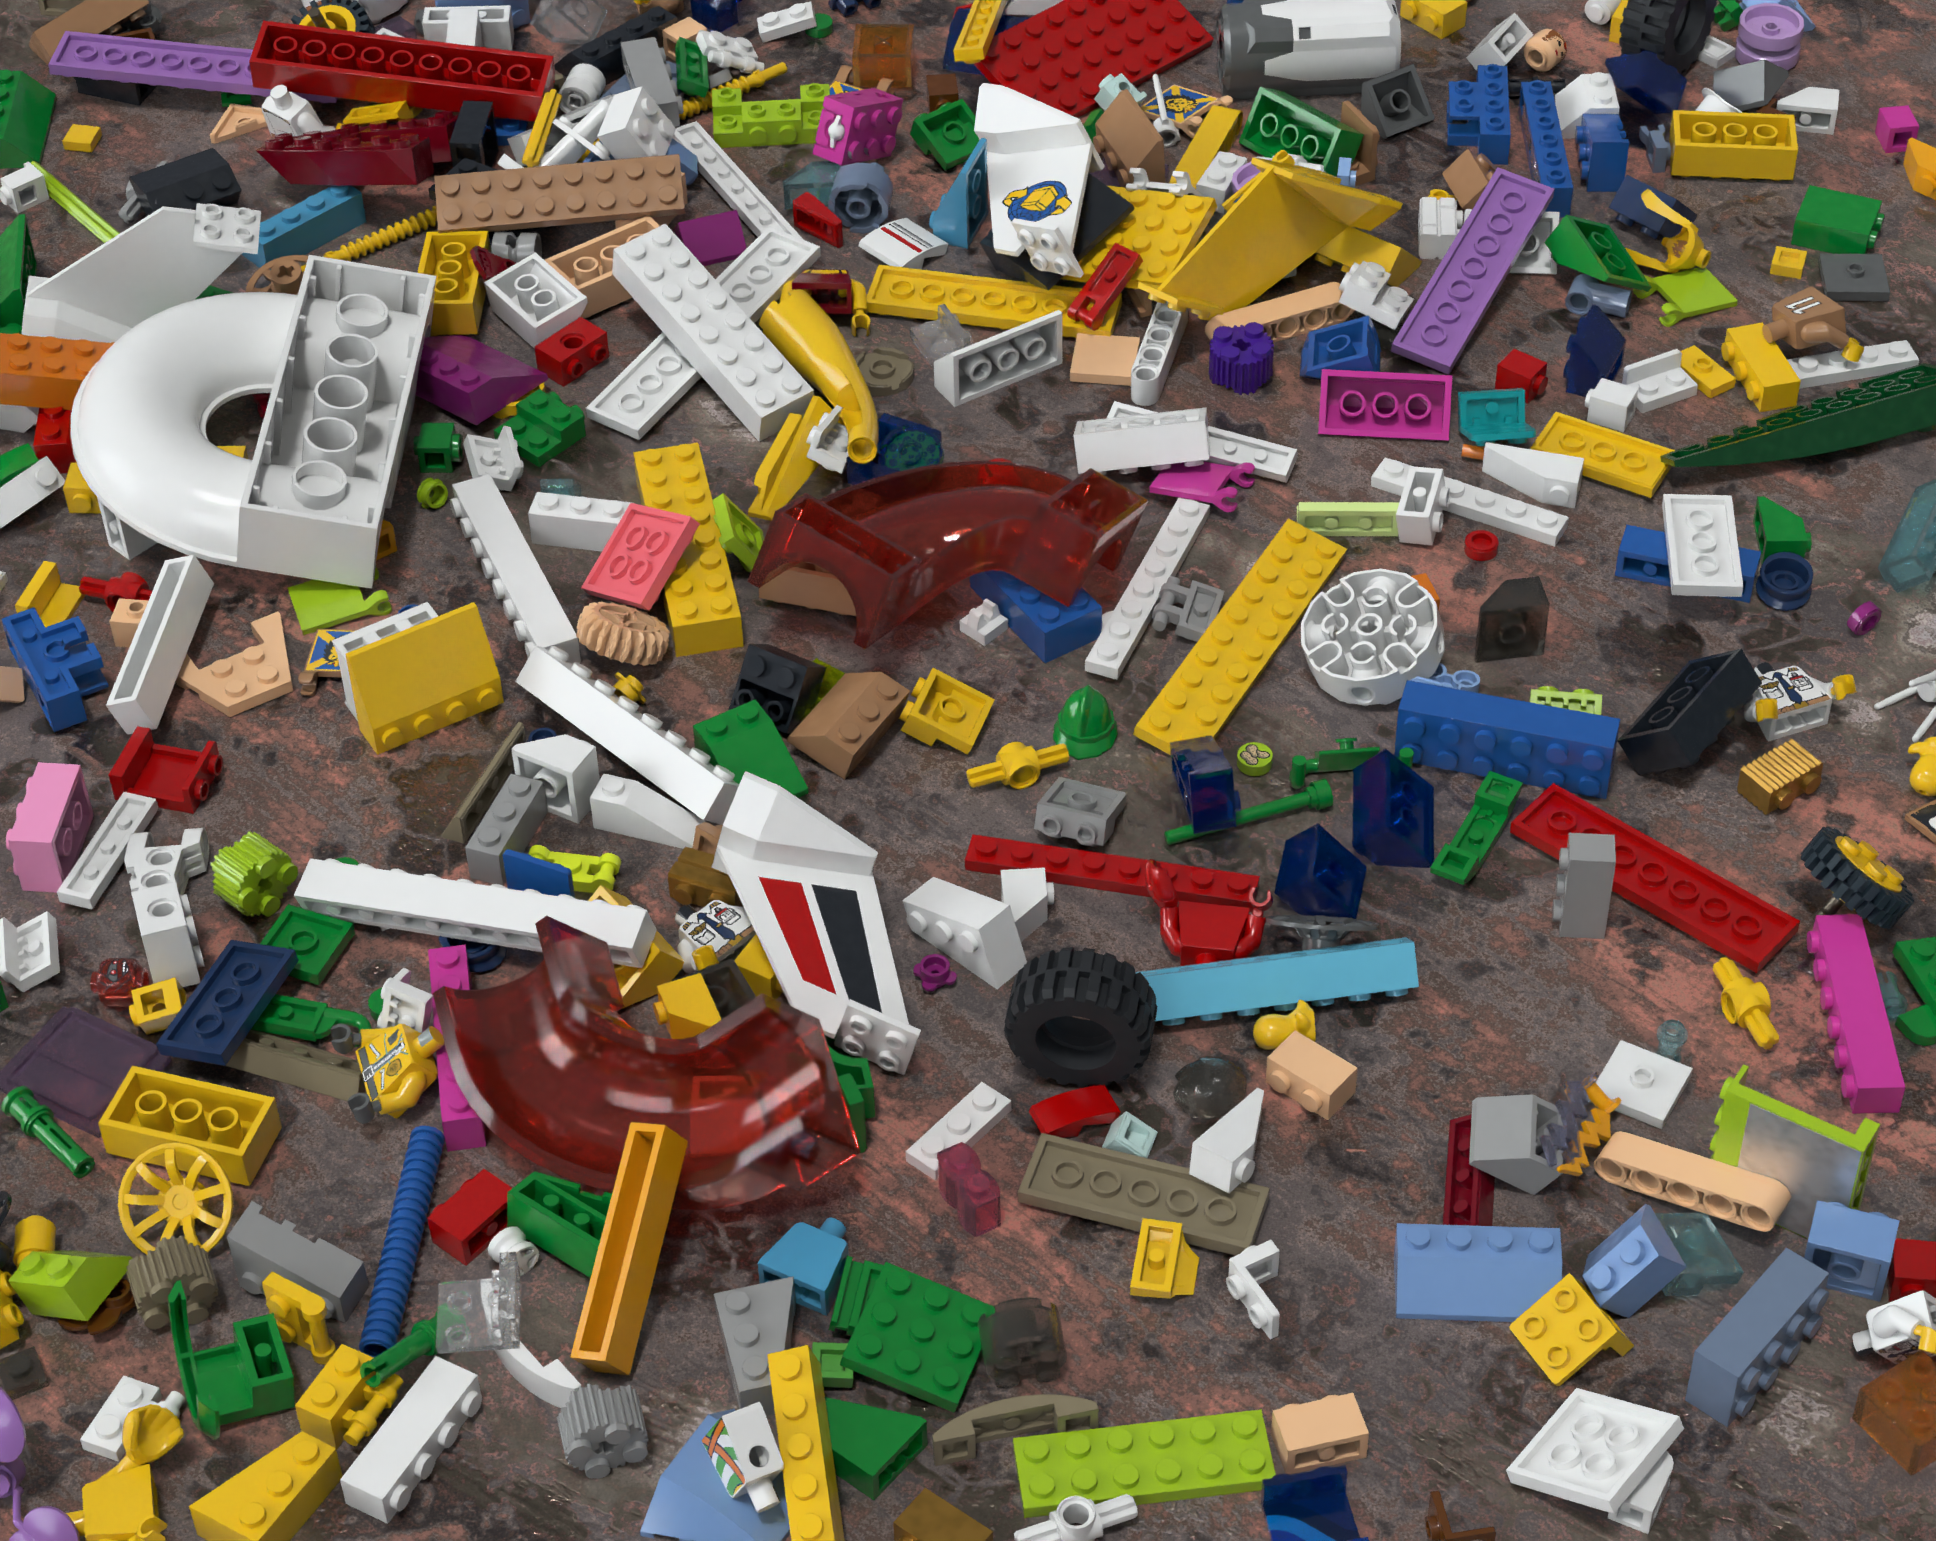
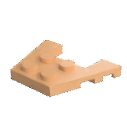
(247, 677)

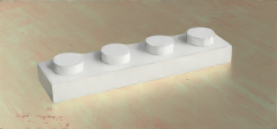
(1834, 368)
(106, 850)

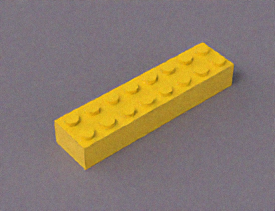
(700, 591)

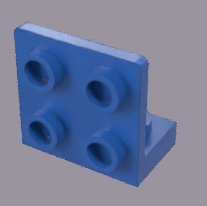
(529, 872)

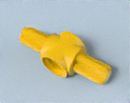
(1017, 765)
(1746, 1003)

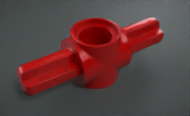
(125, 587)

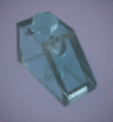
(813, 178)

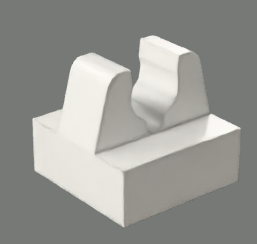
(984, 623)

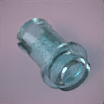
(1893, 1000)
(1671, 1038)

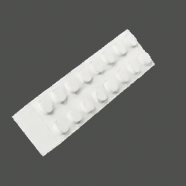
(711, 331)

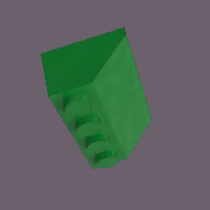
(24, 118)
(1288, 124)
(16, 266)

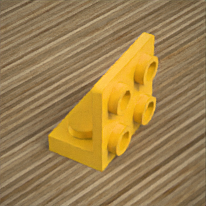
(1567, 1330)

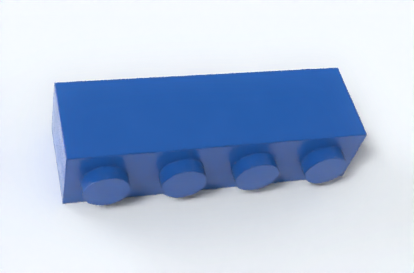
(1645, 559)

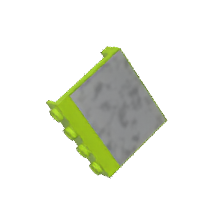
(1794, 1148)

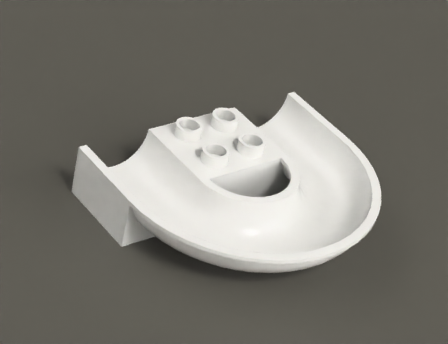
(331, 437)

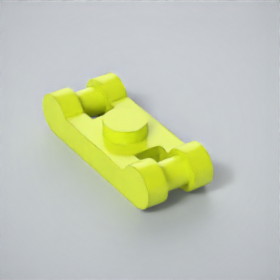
(582, 867)

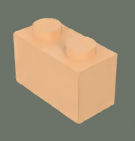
(1311, 1075)
(1319, 1433)

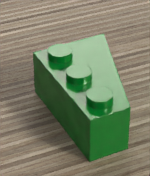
(559, 1218)

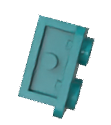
(1494, 416)

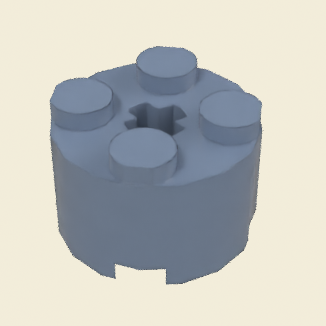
(861, 196)

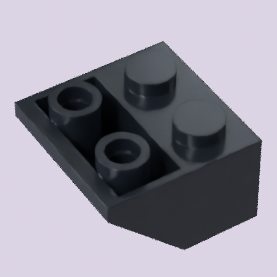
(779, 683)

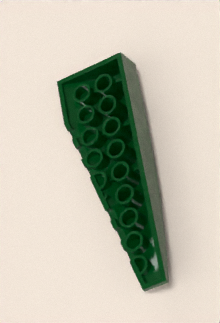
(1858, 416)

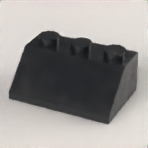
(187, 181)

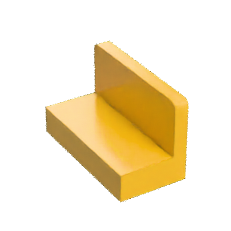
(49, 596)

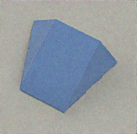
(696, 1506)

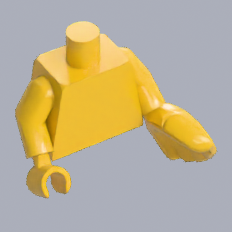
(125, 1499)

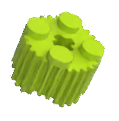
(253, 875)

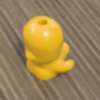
(1924, 771)
(1275, 1028)

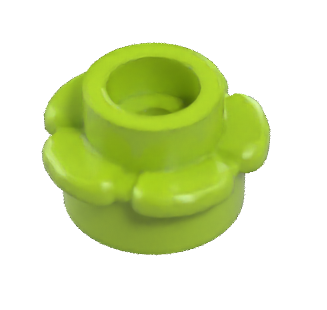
(437, 496)

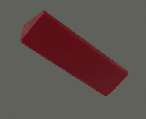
(1467, 1188)

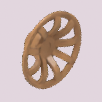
(284, 275)

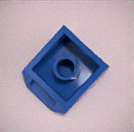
(1342, 346)

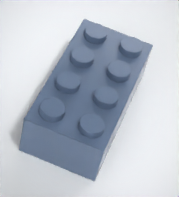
(1757, 1338)

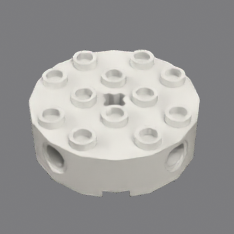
(1372, 636)

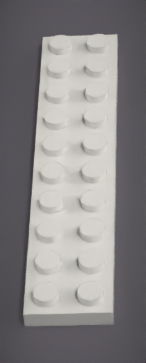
(661, 371)

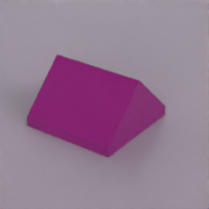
(713, 237)

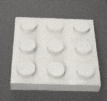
(1595, 1450)

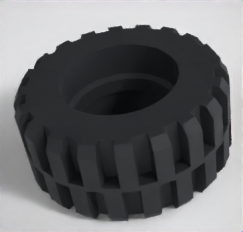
(1668, 28)
(1086, 986)

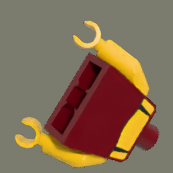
(833, 293)

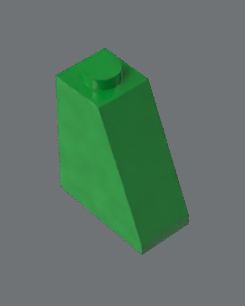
(873, 1444)

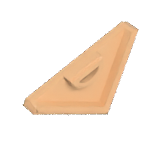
(237, 121)

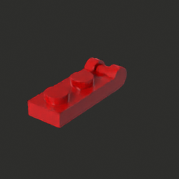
(1104, 286)

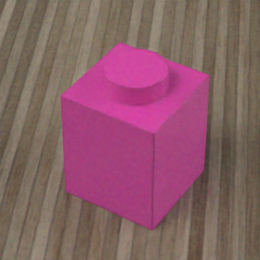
(1895, 127)

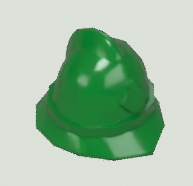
(1086, 724)

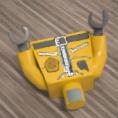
(394, 1067)

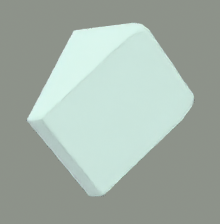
(1130, 1136)

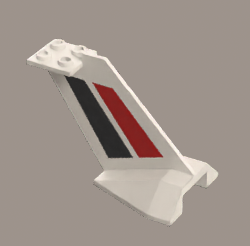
(817, 919)

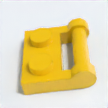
(299, 1316)

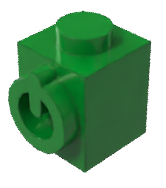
(438, 447)

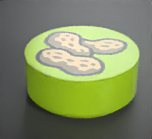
(1254, 759)

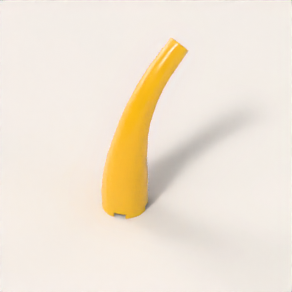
(824, 359)

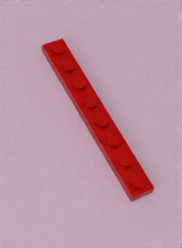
(1108, 871)

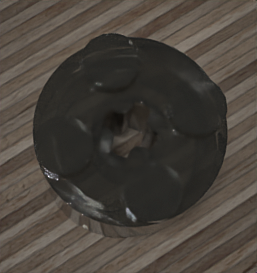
(1022, 1342)

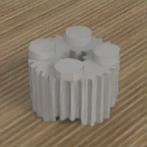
(602, 1429)

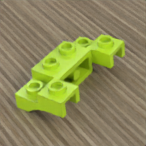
(767, 121)

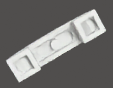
(548, 1383)

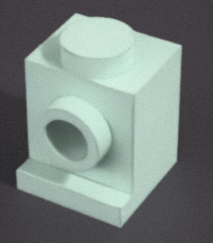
(1112, 86)

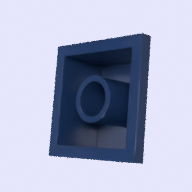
(1632, 210)

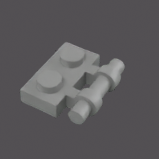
(1199, 609)

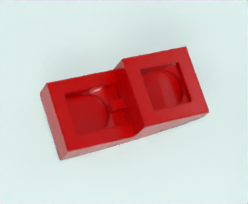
(1069, 1111)

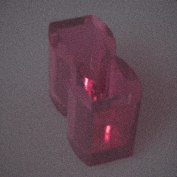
(969, 1189)

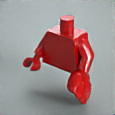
(1204, 930)

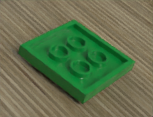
(917, 1337)

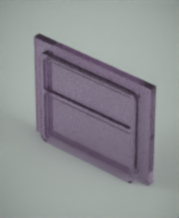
(79, 1066)

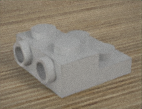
(1079, 811)

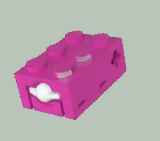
(858, 126)

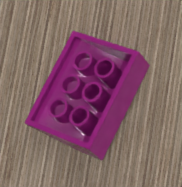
(472, 377)

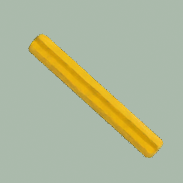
(541, 128)

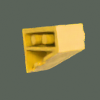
(270, 1495)

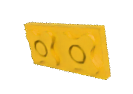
(1606, 453)

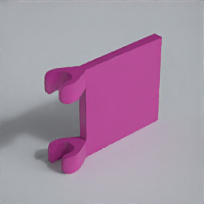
(1203, 482)

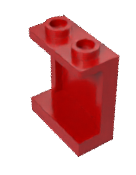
(169, 774)

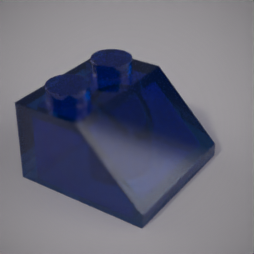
(1320, 875)

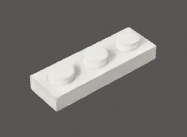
(963, 1123)

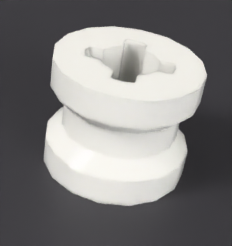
(514, 1240)

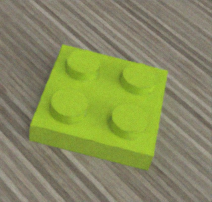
(737, 532)

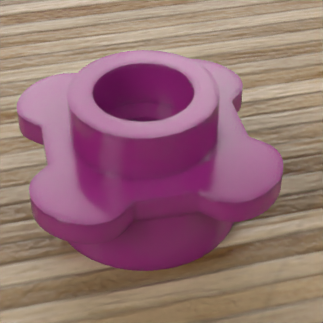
(934, 972)

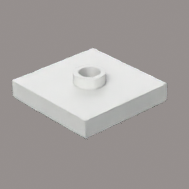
(1644, 1083)

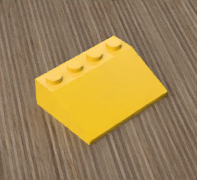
(423, 679)

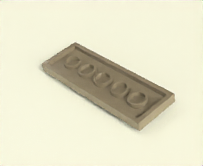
(1128, 1187)

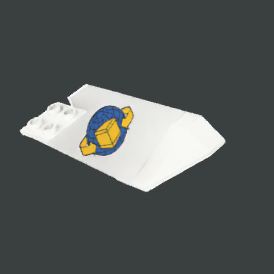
(1034, 176)

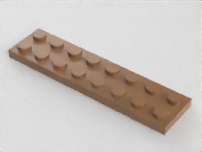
(560, 194)

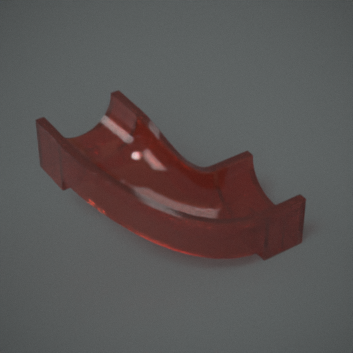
(934, 525)
(568, 1076)

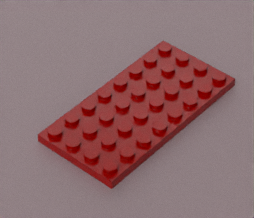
(1079, 42)

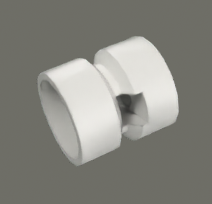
(581, 87)

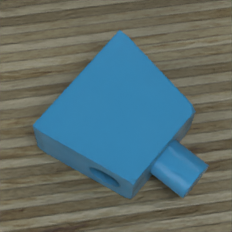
(814, 1260)

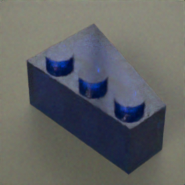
(1205, 783)

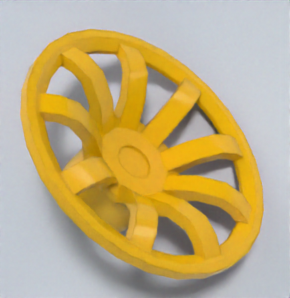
(178, 1200)

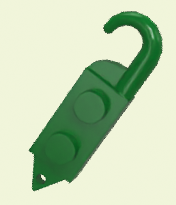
(305, 1018)

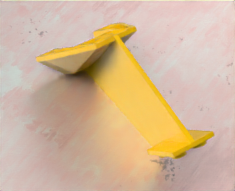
(1266, 236)

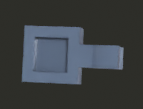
(1657, 148)

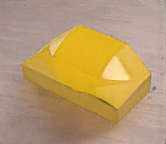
(1163, 1261)

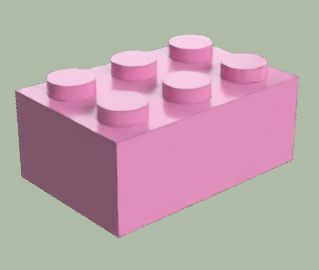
(50, 826)

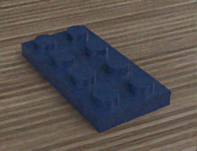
(227, 1002)

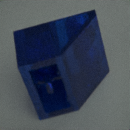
(1648, 80)
(1594, 352)

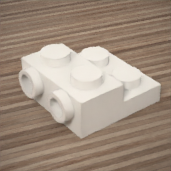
(1367, 293)

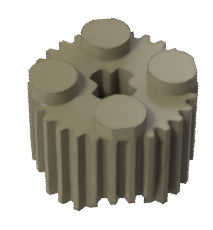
(158, 1271)

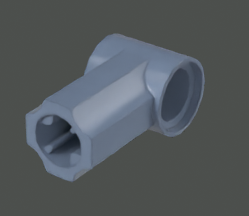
(1587, 292)

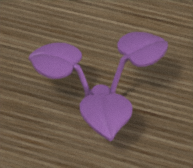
(43, 1522)

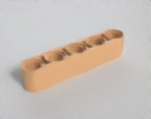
(1289, 314)
(1692, 1181)

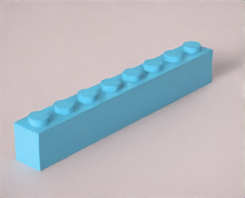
(1283, 980)

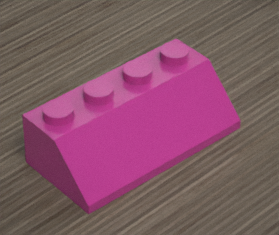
(1385, 405)

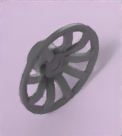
(1317, 933)

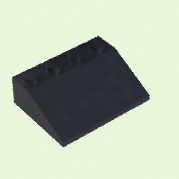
(1099, 215)

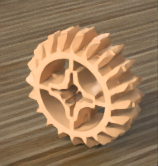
(622, 633)

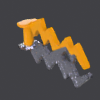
(1578, 1095)

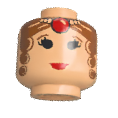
(1545, 50)

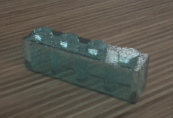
(1912, 550)

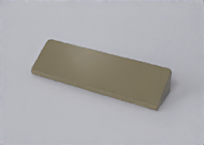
(485, 788)
(298, 1065)

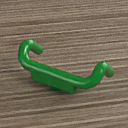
(1338, 760)

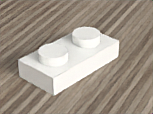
(787, 21)

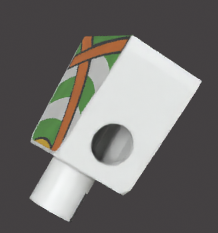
(746, 1455)

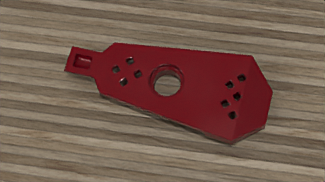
(488, 263)

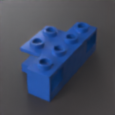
(1487, 111)
(53, 668)

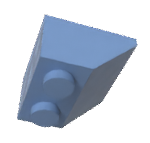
(1852, 1248)
(1632, 1264)

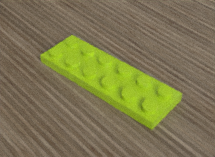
(1145, 1461)

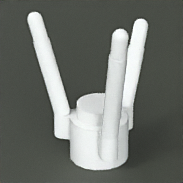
(1163, 124)
(1926, 688)

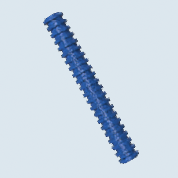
(402, 1241)

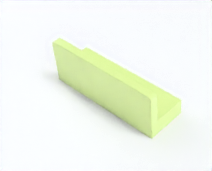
(1349, 518)

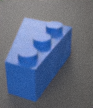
(1602, 152)

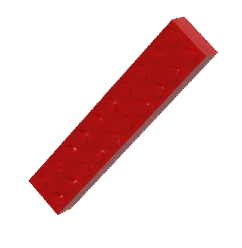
(399, 70)

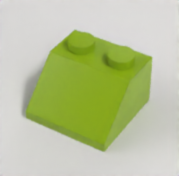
(67, 1281)

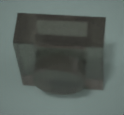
(22, 1373)

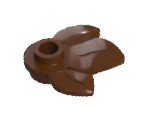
(109, 1312)

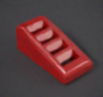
(817, 219)

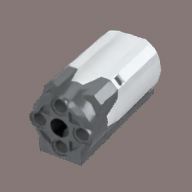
(1305, 45)

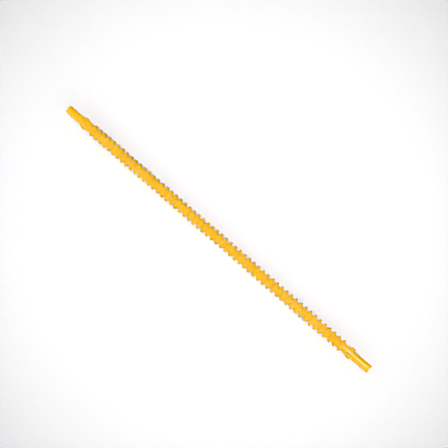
(422, 220)

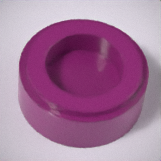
(1864, 618)

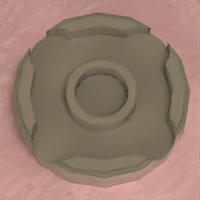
(886, 371)

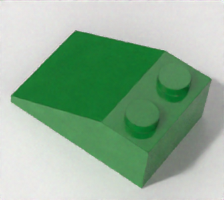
(1595, 252)
(749, 742)

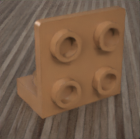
(1366, 157)

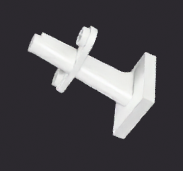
(574, 143)

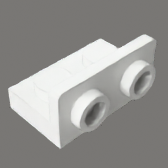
(1659, 381)
(404, 1003)

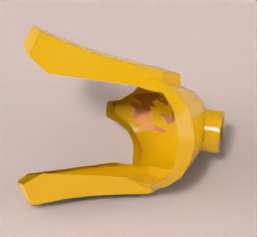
(1683, 250)

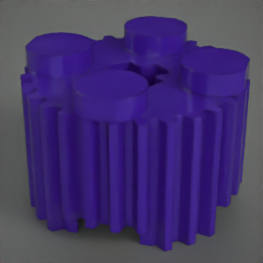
(1241, 357)

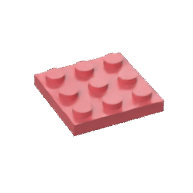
(640, 556)

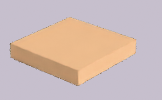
(1104, 359)

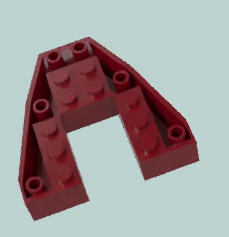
(365, 154)

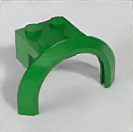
(234, 1378)

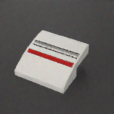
(903, 244)

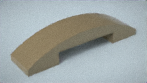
(1009, 1418)

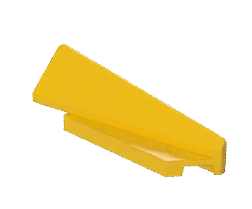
(786, 462)

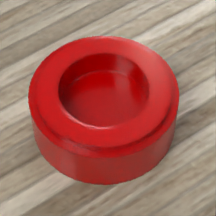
(1481, 545)

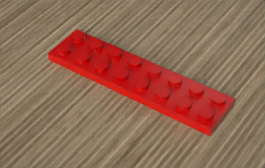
(1664, 880)

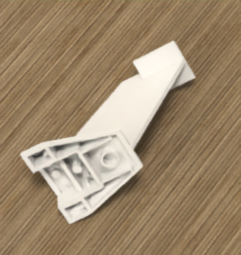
(140, 273)

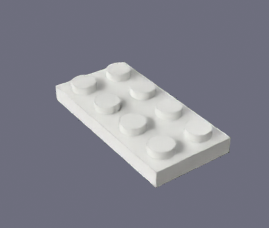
(1702, 545)

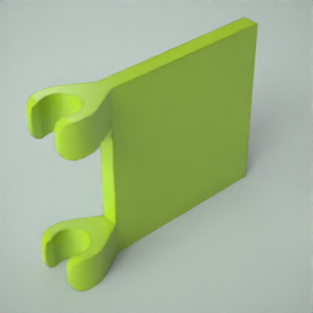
(1688, 294)
(328, 603)

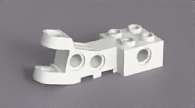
(161, 905)

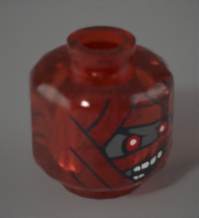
(116, 980)

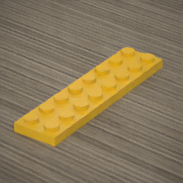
(976, 299)

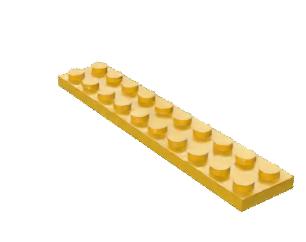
(1242, 638)

